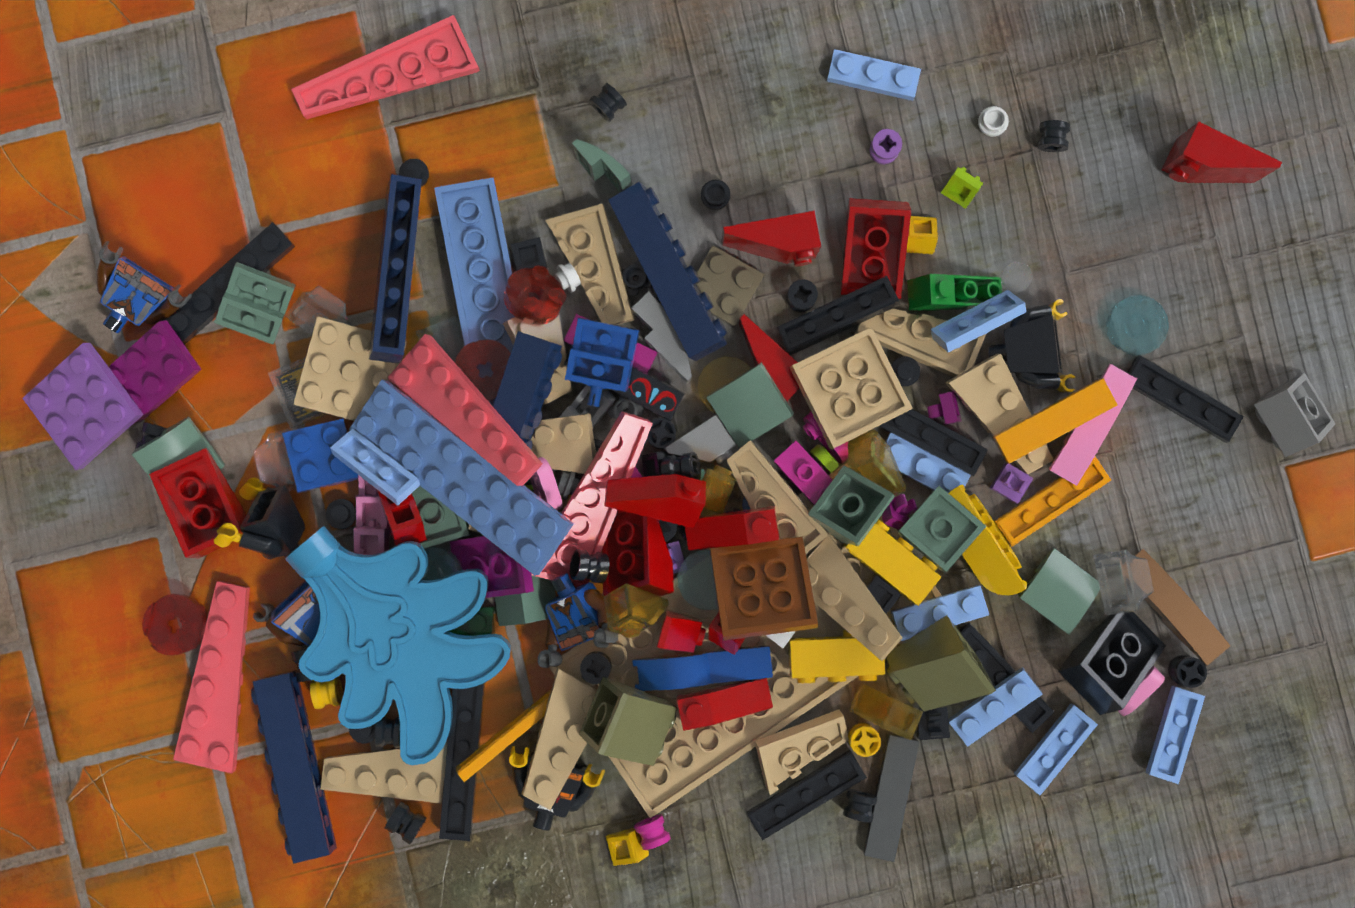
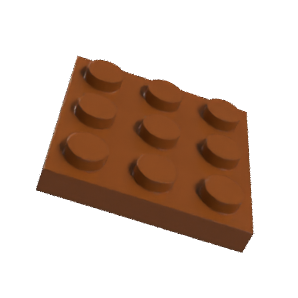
(763, 588)

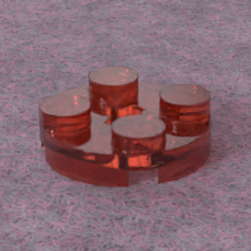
(539, 282)
(481, 353)
(167, 608)

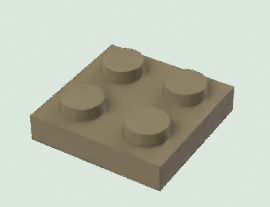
(727, 284)

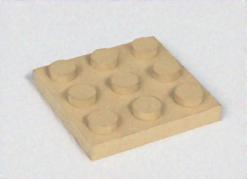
(338, 372)
(850, 388)

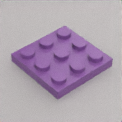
(82, 406)

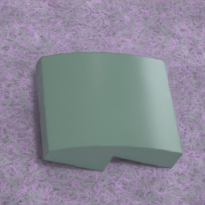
(598, 163)
(254, 303)
(750, 405)
(173, 445)
(1061, 591)

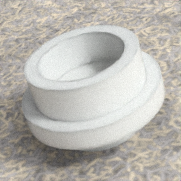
(993, 121)
(567, 277)

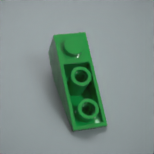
(951, 292)

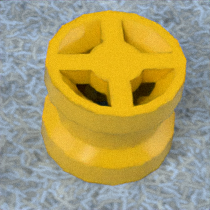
(326, 693)
(869, 741)

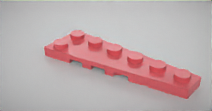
(405, 65)
(453, 400)
(586, 506)
(213, 706)

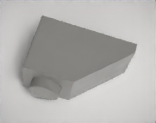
(707, 440)

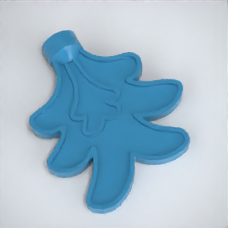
(395, 637)

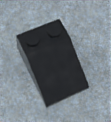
(1112, 661)

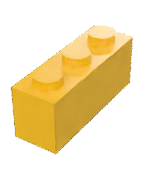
(895, 563)
(832, 658)

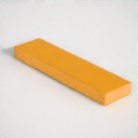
(1055, 420)
(1049, 503)
(503, 738)

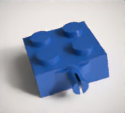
(602, 357)
(312, 458)

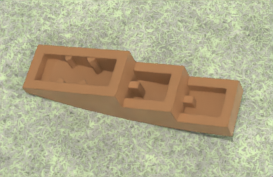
(1183, 615)

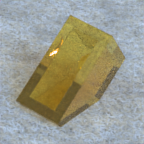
(874, 460)
(632, 610)

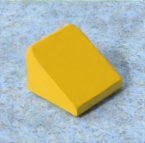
(922, 235)
(626, 847)

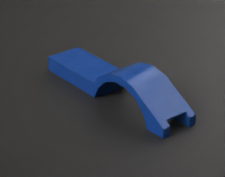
(703, 669)

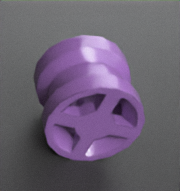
(884, 153)

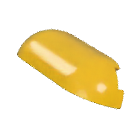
(990, 553)

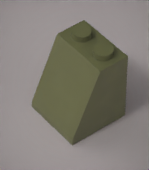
(938, 667)
(627, 722)

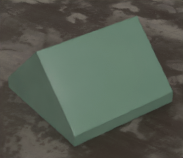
(850, 506)
(525, 607)

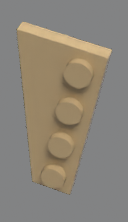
(997, 403)
(767, 488)
(558, 739)
(385, 775)

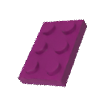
(154, 368)
(503, 572)

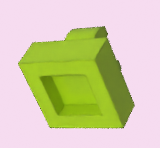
(962, 187)

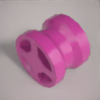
(652, 832)

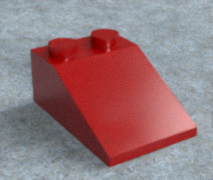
(1214, 157)
(781, 238)
(875, 243)
(197, 502)
(638, 555)

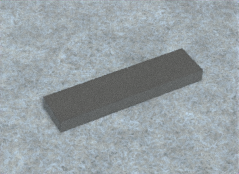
(892, 797)

